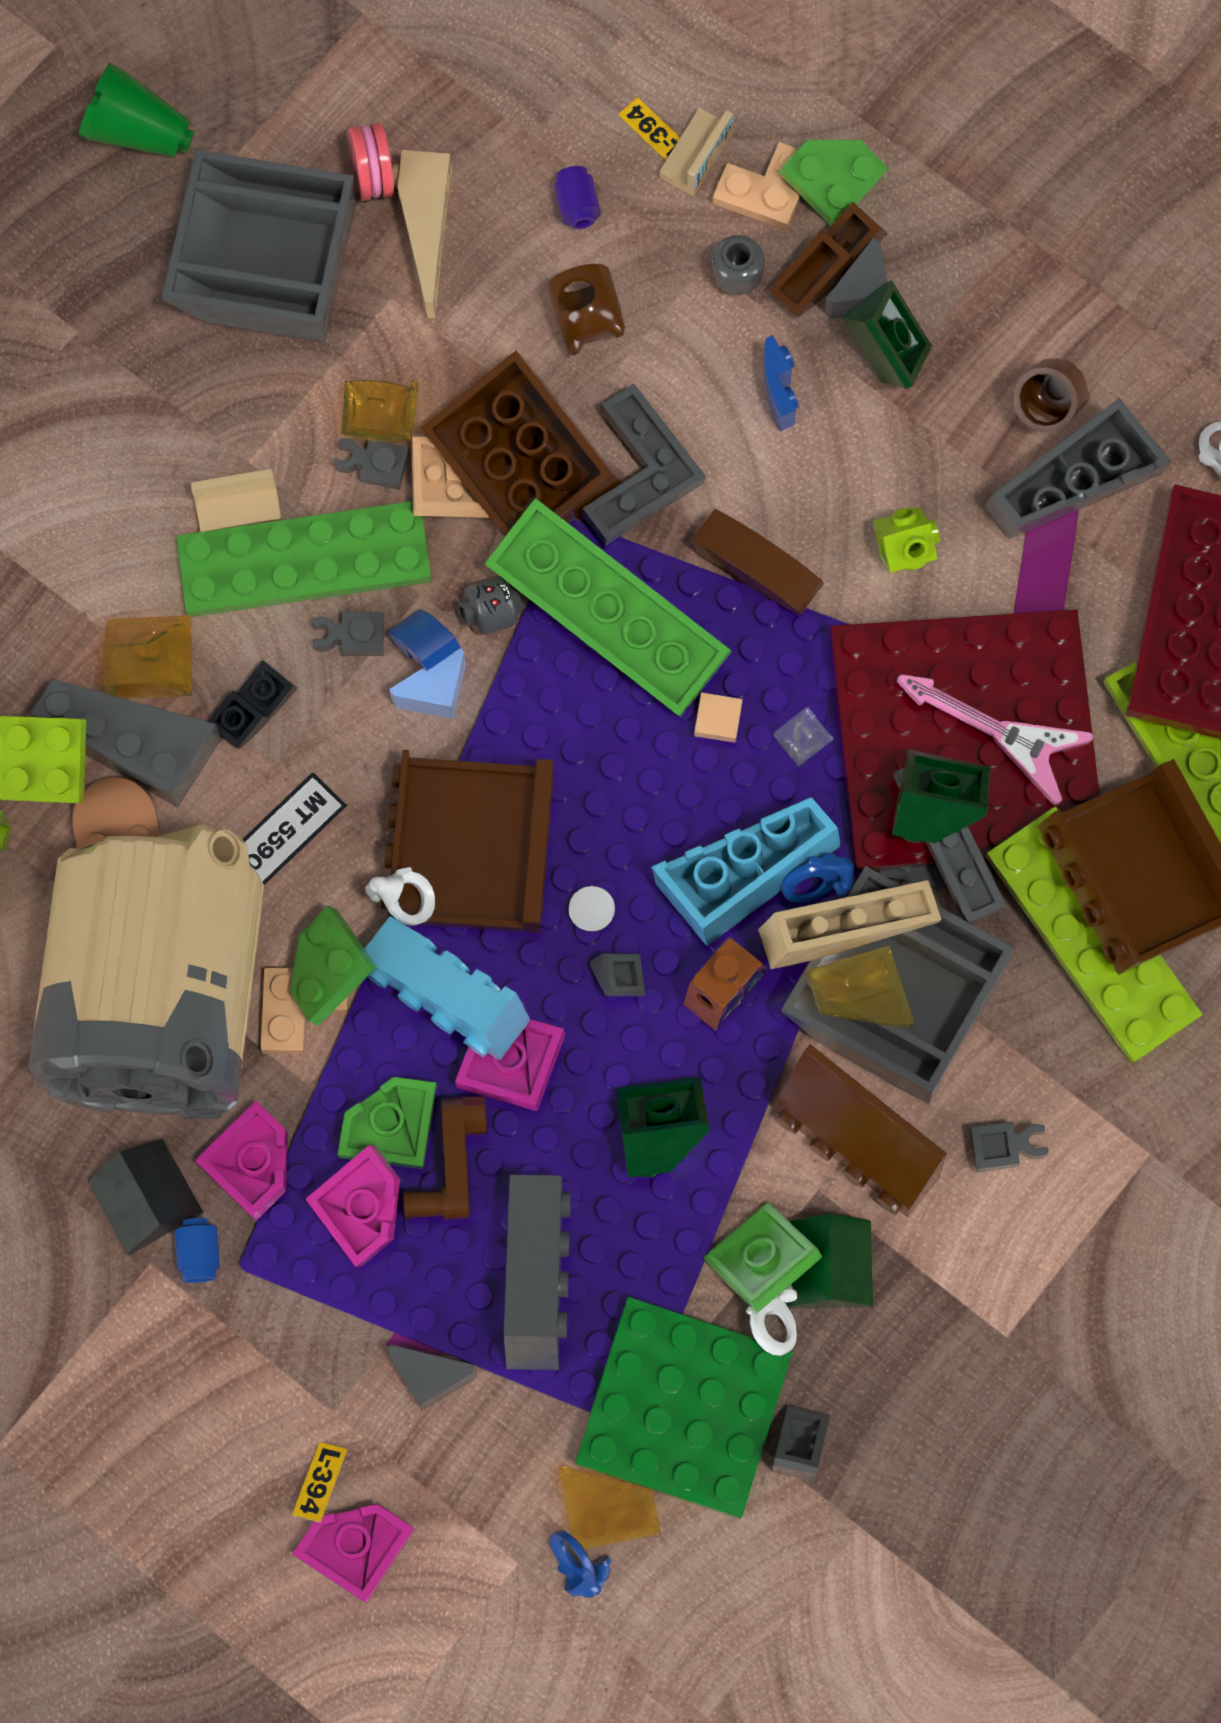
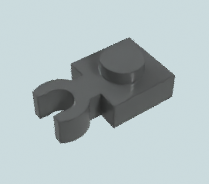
(379, 464)
(357, 634)
(999, 1147)

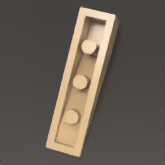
(424, 192)
(846, 923)

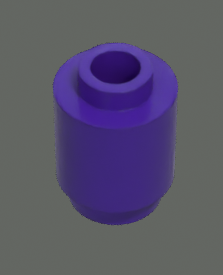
(577, 197)

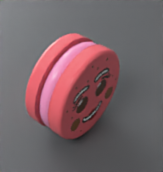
(370, 161)

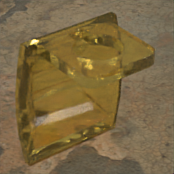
(379, 410)

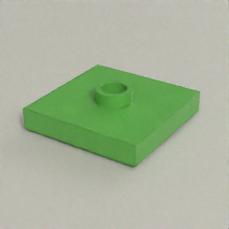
(762, 1257)

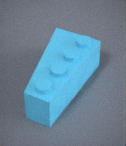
(744, 870)
(442, 986)

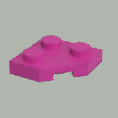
(521, 1072)
(250, 1160)
(360, 1205)
(355, 1548)

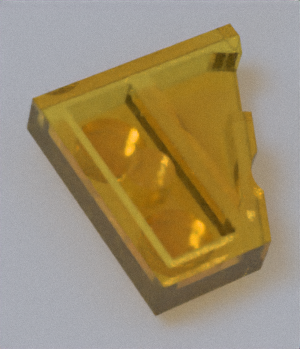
(862, 989)
(606, 1510)

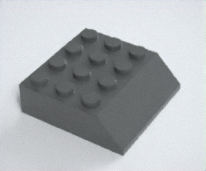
(261, 245)
(947, 983)

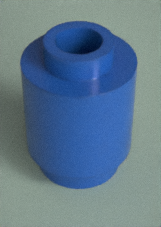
(197, 1251)

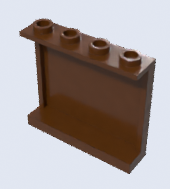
(475, 838)
(1140, 866)

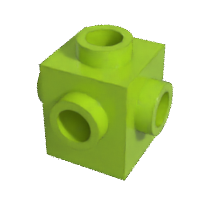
(906, 539)

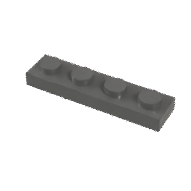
(965, 873)

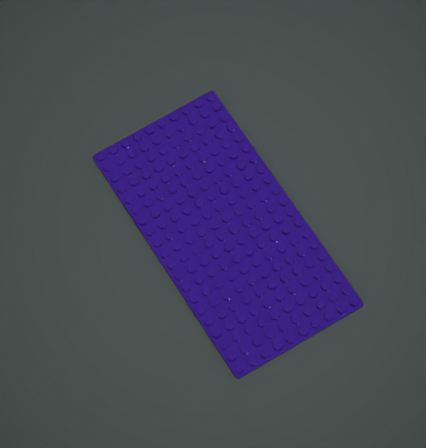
(624, 798)

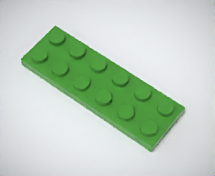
(303, 559)
(608, 607)

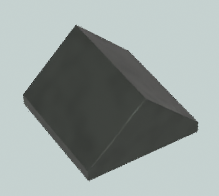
(144, 1194)

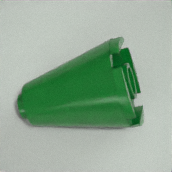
(134, 117)

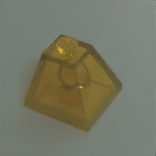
(148, 657)

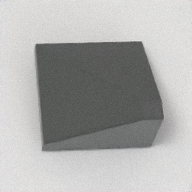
(619, 974)

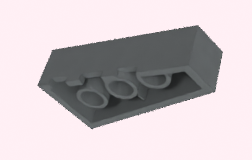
(1086, 467)
(135, 739)
(534, 1272)

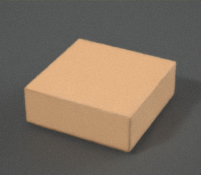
(718, 717)

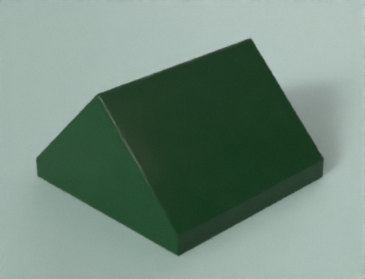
(889, 336)
(844, 1271)

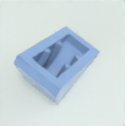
(433, 690)

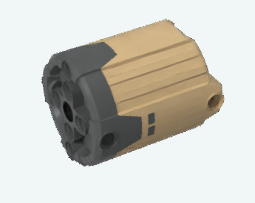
(149, 974)

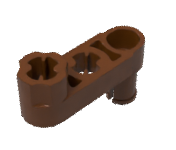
(459, 1119)

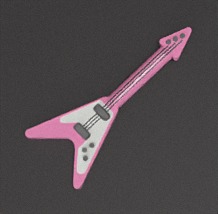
(1023, 743)

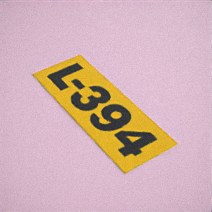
(650, 127)
(319, 1482)

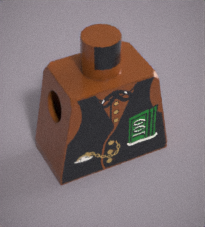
(724, 982)

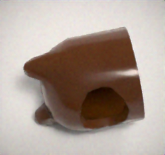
(587, 312)
(1052, 390)

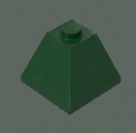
(939, 797)
(661, 1124)

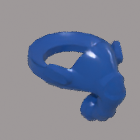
(830, 868)
(580, 1578)

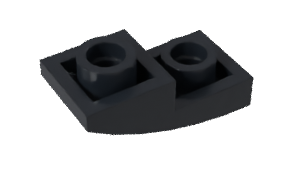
(253, 705)

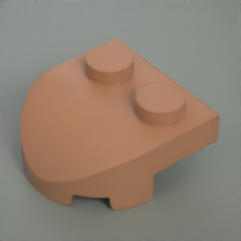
(114, 809)

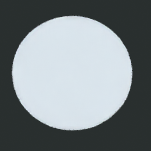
(591, 908)

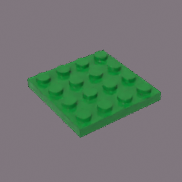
(682, 1408)

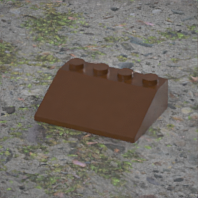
(518, 445)
(859, 1132)

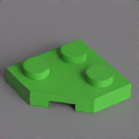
(832, 174)
(327, 965)
(394, 1121)

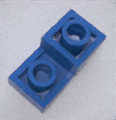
(777, 377)
(424, 639)

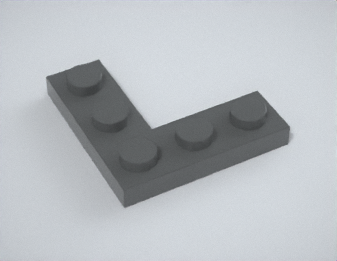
(666, 474)

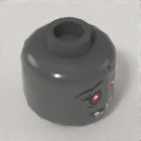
(738, 264)
(490, 605)

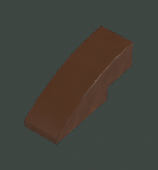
(826, 260)
(756, 562)

